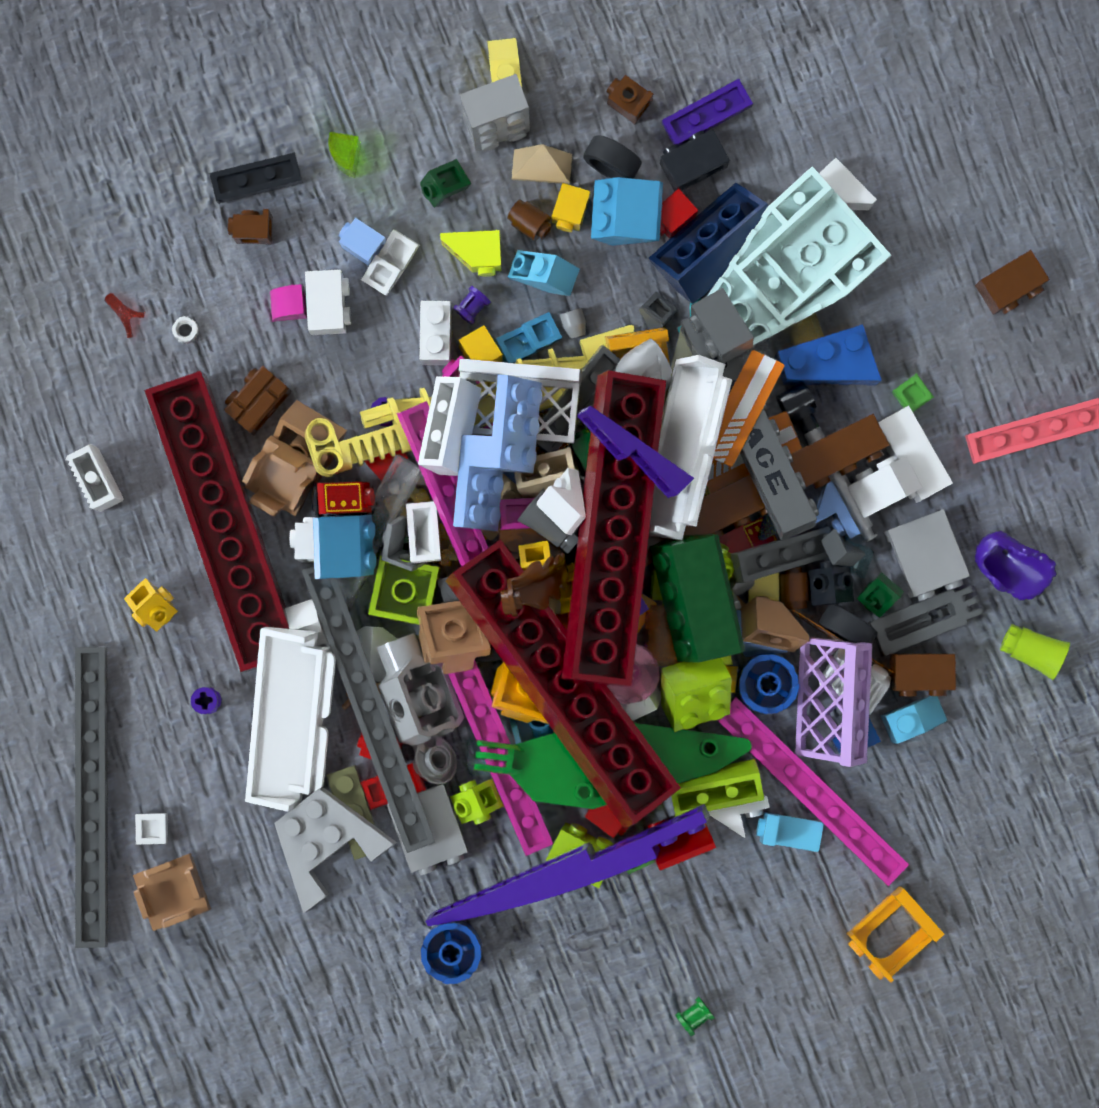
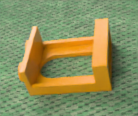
(889, 965)

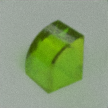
(345, 152)

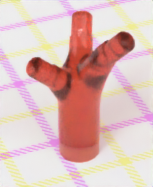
(123, 312)

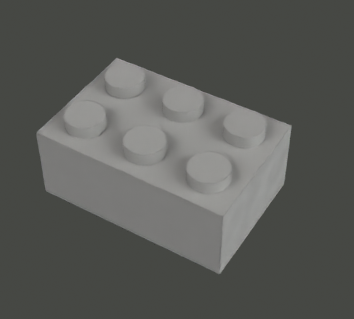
(496, 113)

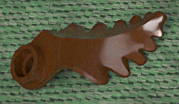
(536, 585)

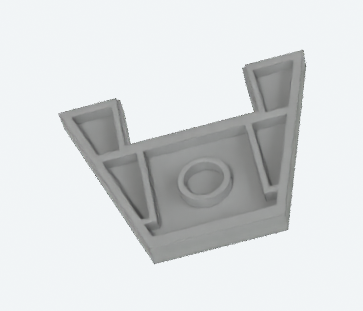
(316, 832)

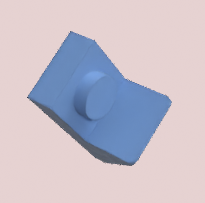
(832, 504)

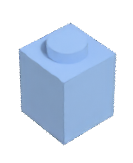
(361, 241)

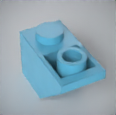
(544, 272)

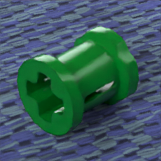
(695, 1016)

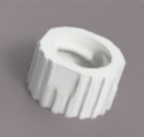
(185, 320)

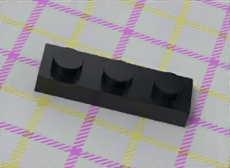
(256, 178)

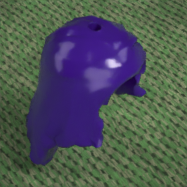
(1020, 571)

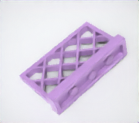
(852, 703)

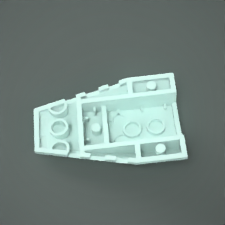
(799, 258)

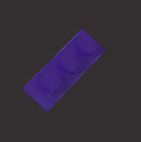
(707, 112)

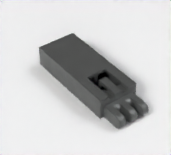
(914, 624)

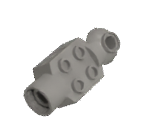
(420, 707)

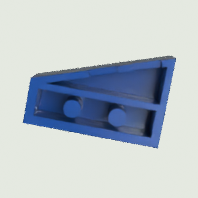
(832, 359)

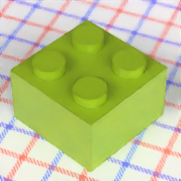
(400, 591)
(695, 693)

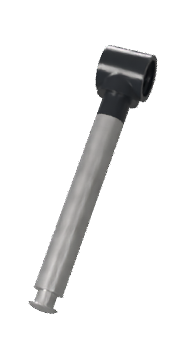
(800, 407)

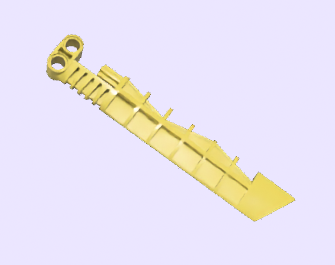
(393, 437)

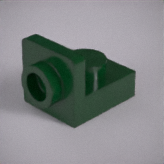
(444, 182)
(880, 595)

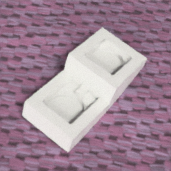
(390, 262)

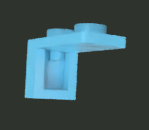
(789, 832)

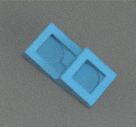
(528, 339)

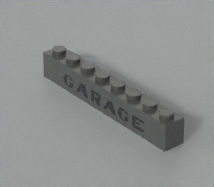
(767, 459)

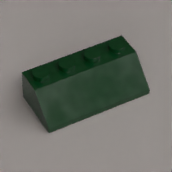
(697, 598)

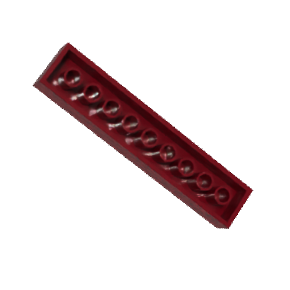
(218, 512)
(613, 537)
(579, 712)

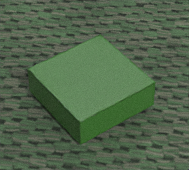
(912, 393)

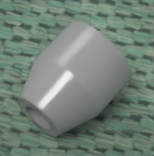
(574, 323)

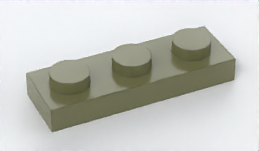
(347, 787)

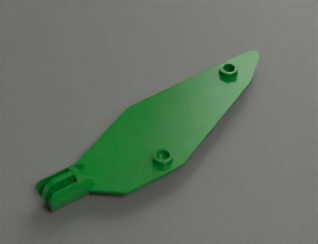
(553, 776)

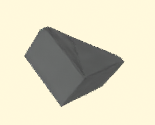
(841, 551)

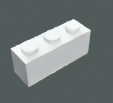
(449, 417)
(909, 440)

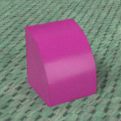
(288, 303)

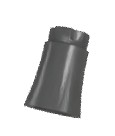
(538, 521)

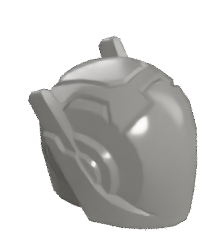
(646, 361)

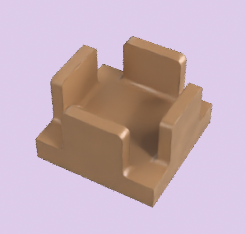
(280, 478)
(450, 637)
(170, 892)

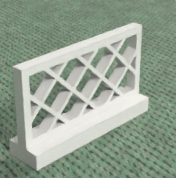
(549, 377)

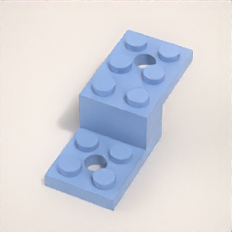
(507, 450)

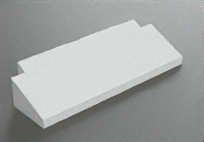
(689, 440)
(288, 717)

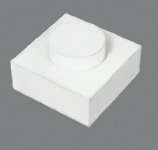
(151, 828)

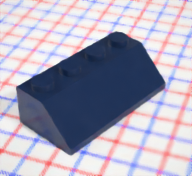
(707, 244)

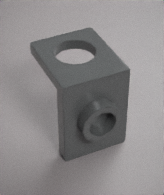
(393, 545)

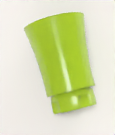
(1035, 650)

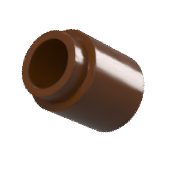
(530, 220)
(794, 588)

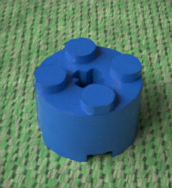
(761, 668)
(442, 965)

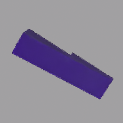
(621, 444)

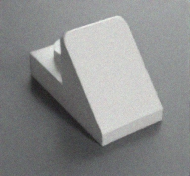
(564, 502)
(732, 818)

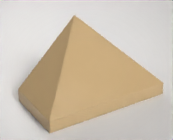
(542, 164)

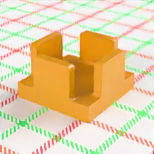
(512, 698)

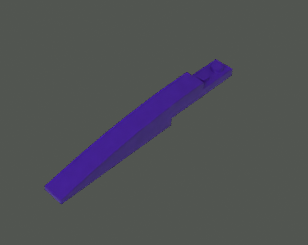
(571, 870)

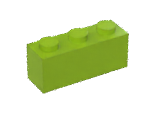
(728, 787)

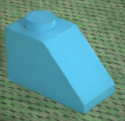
(913, 719)

